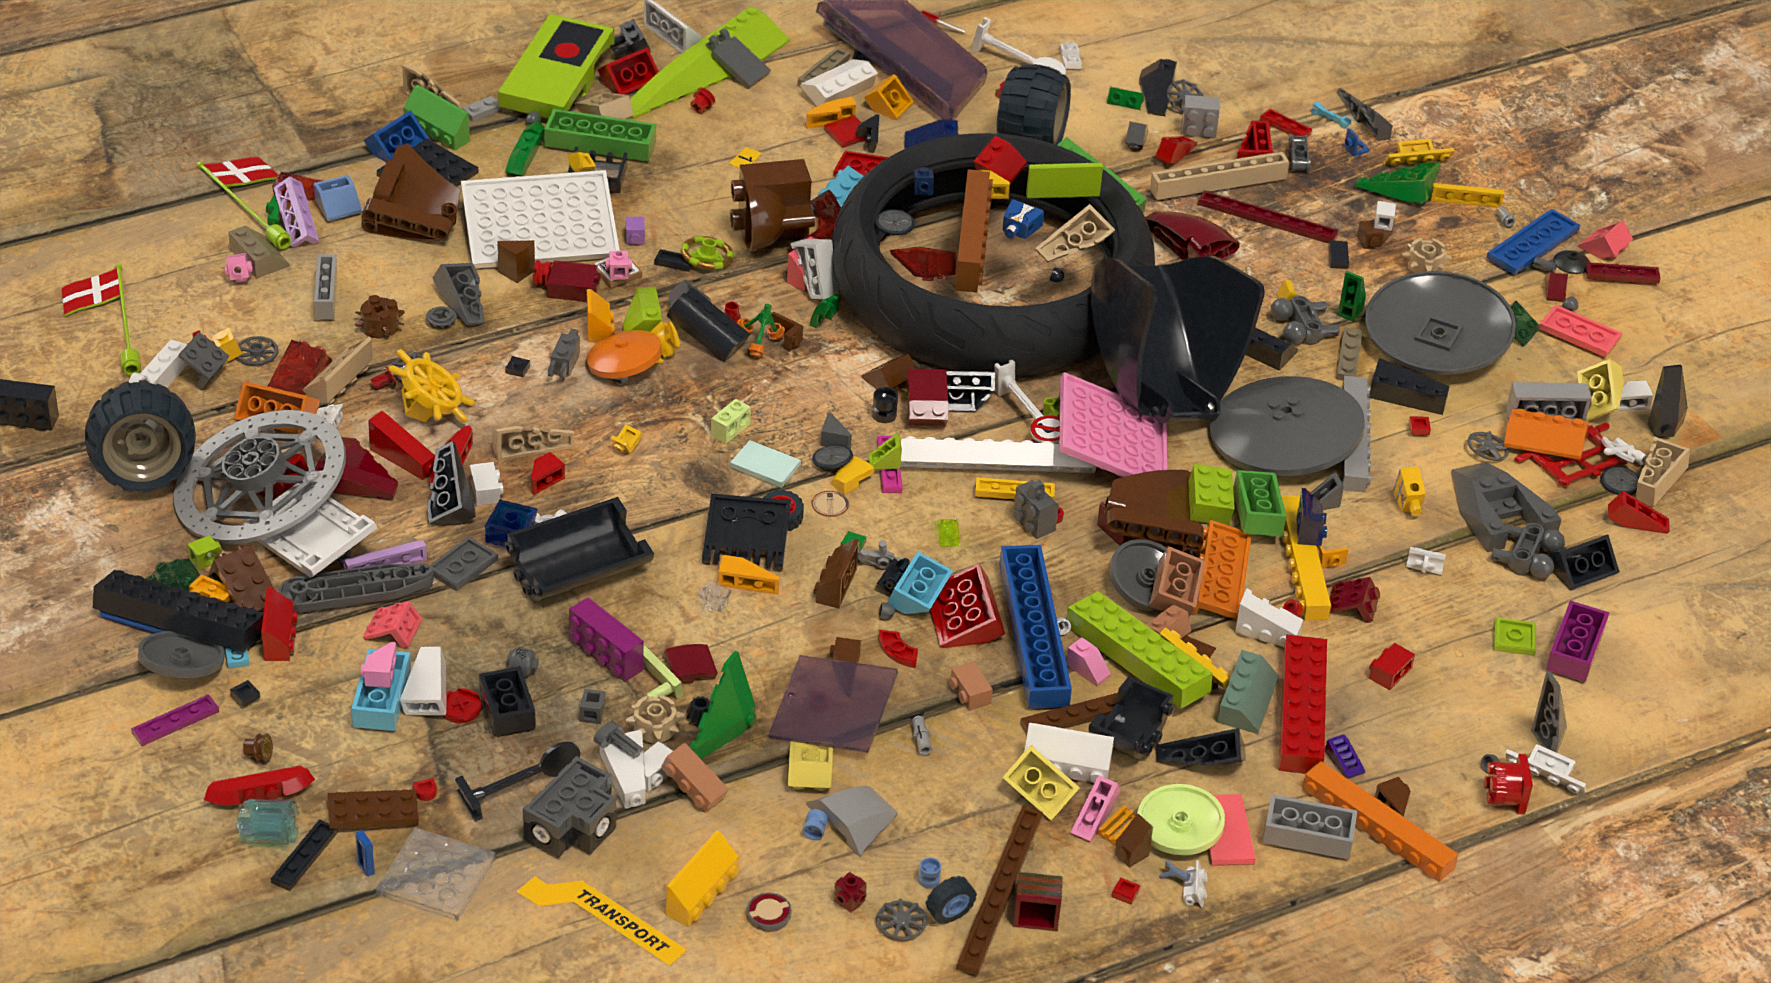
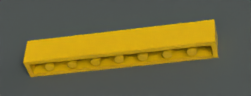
(1305, 566)

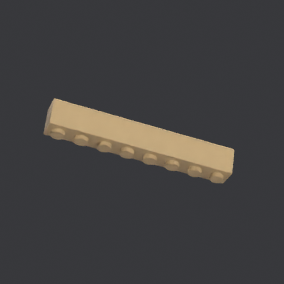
(1219, 175)

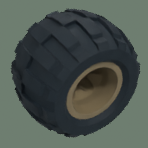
(1034, 103)

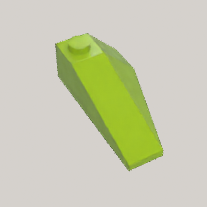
(643, 311)

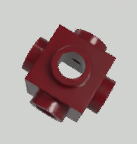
(850, 892)

